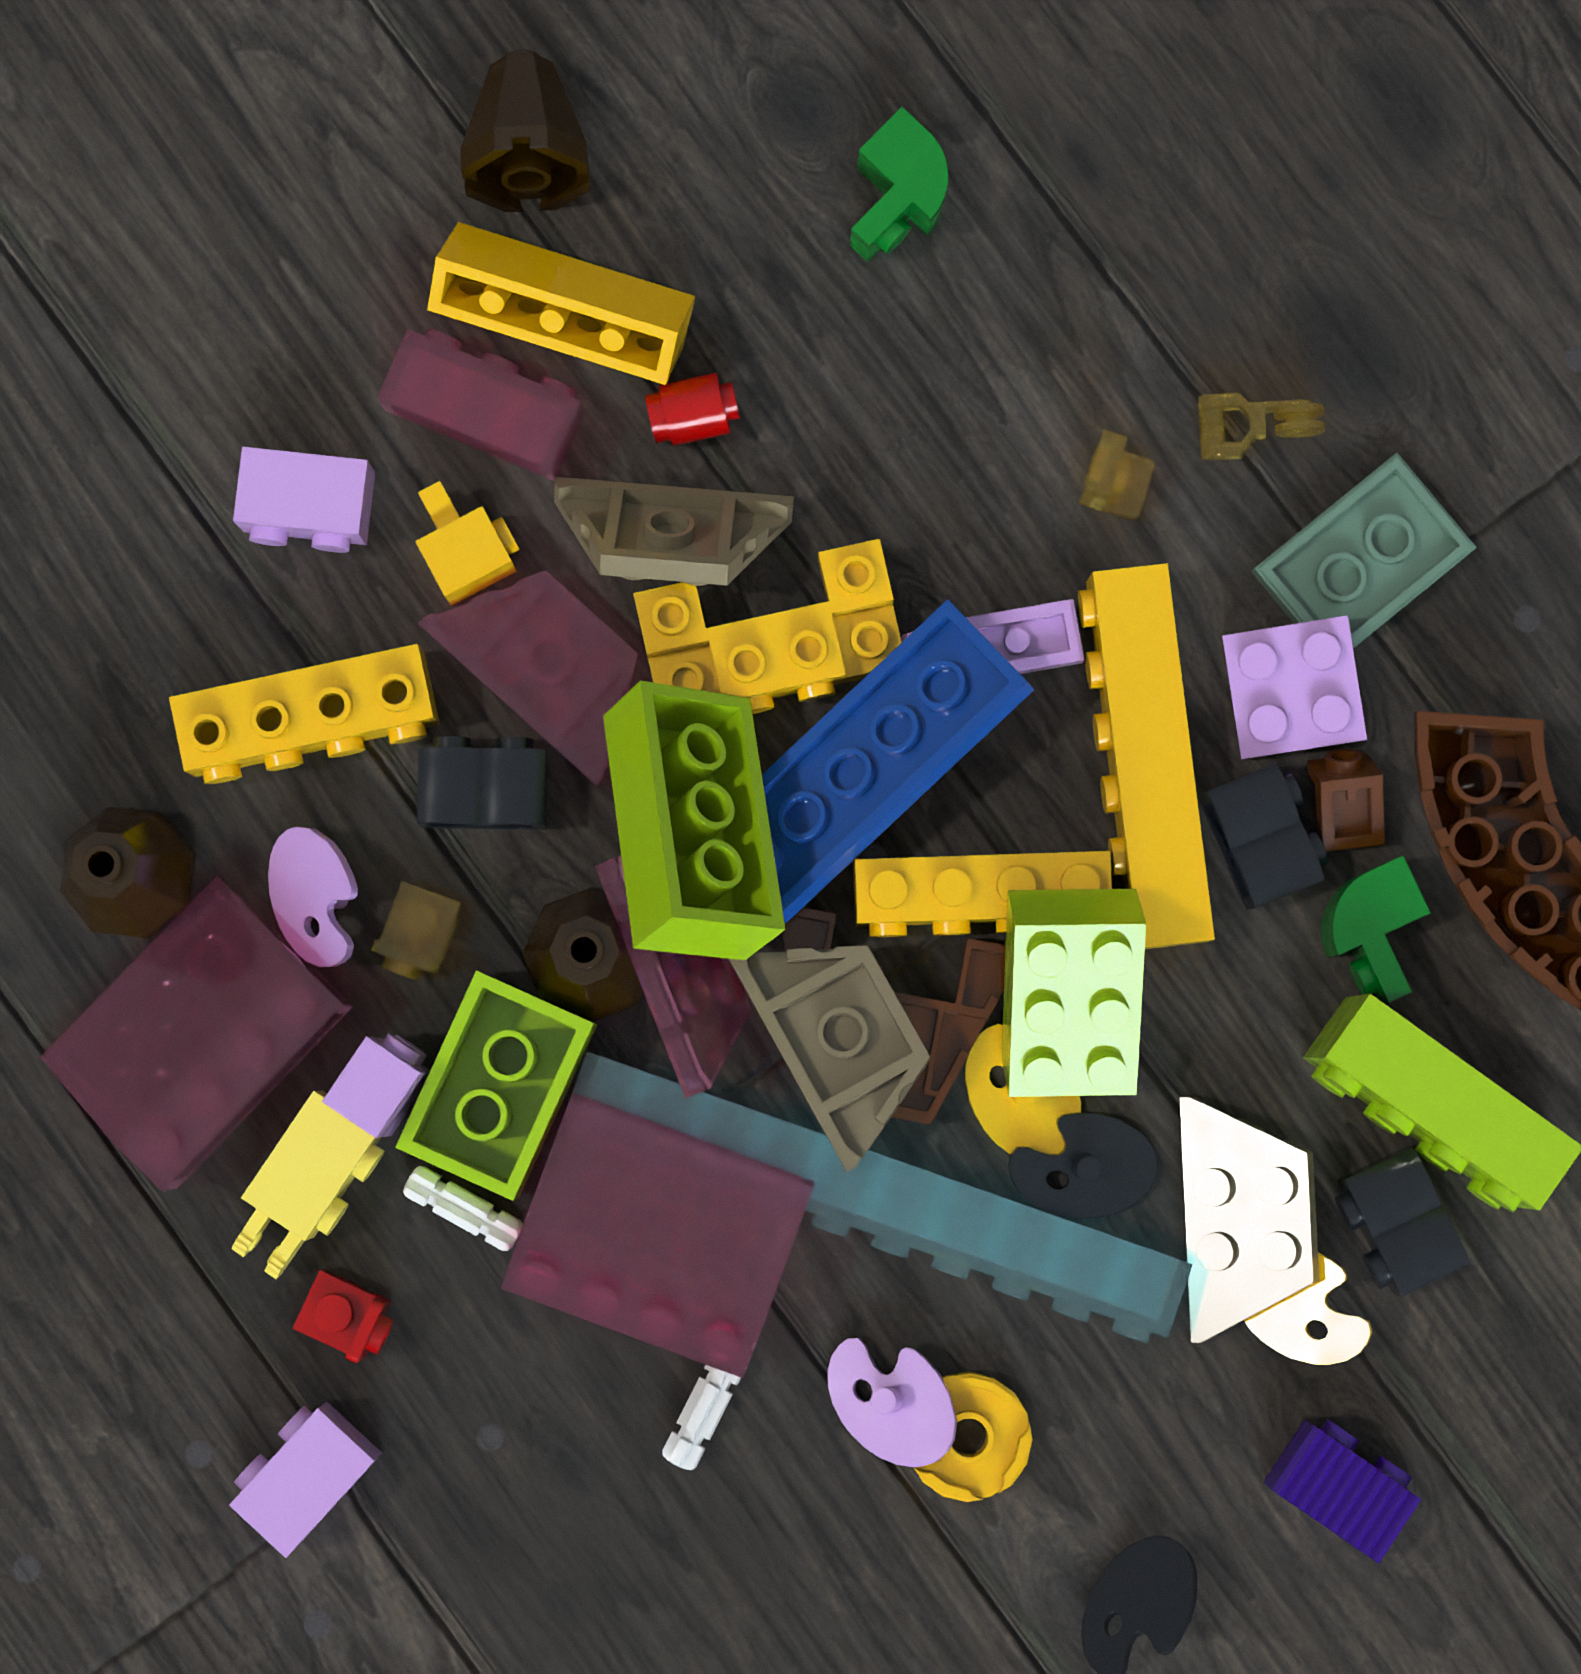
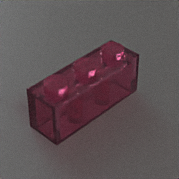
(482, 402)

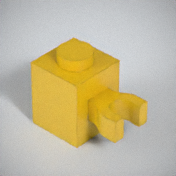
(464, 550)

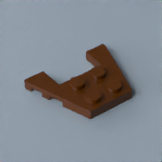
(943, 1027)

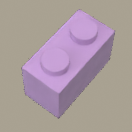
(304, 498)
(379, 1084)
(304, 1478)

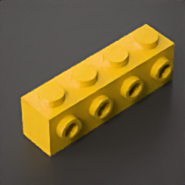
(560, 302)
(304, 713)
(963, 889)

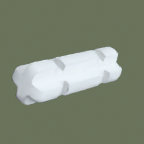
(462, 1208)
(699, 1418)

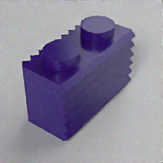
(1342, 1490)

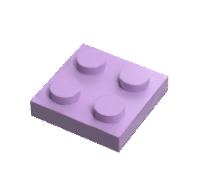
(1294, 687)

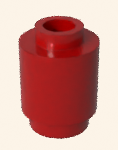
(692, 409)

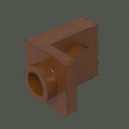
(1348, 800)

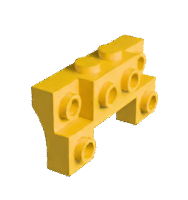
(782, 651)

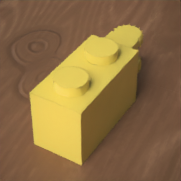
(306, 1179)

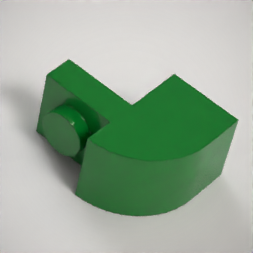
(913, 177)
(1362, 915)

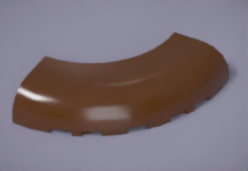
(1504, 838)

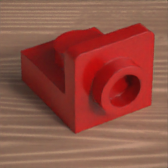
(344, 1316)

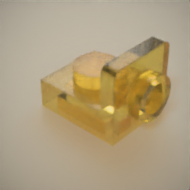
(1116, 478)
(417, 931)

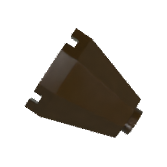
(524, 138)
(148, 877)
(589, 988)

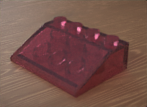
(194, 1035)
(657, 1235)

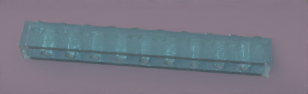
(921, 1208)

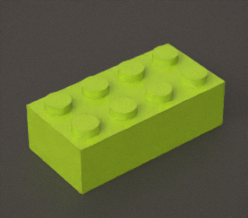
(692, 822)
(1442, 1103)

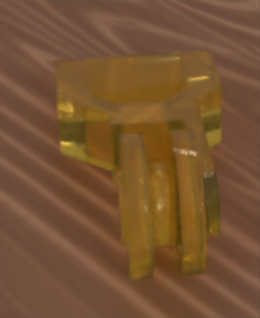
(1297, 414)

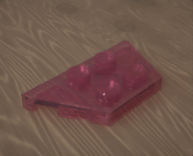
(544, 662)
(691, 997)

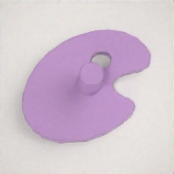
(308, 881)
(909, 1411)

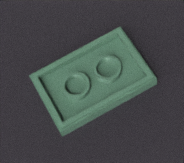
(1366, 553)

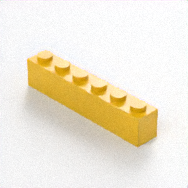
(1147, 751)

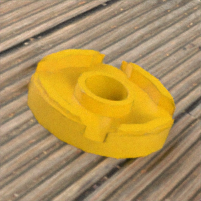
(1005, 1447)

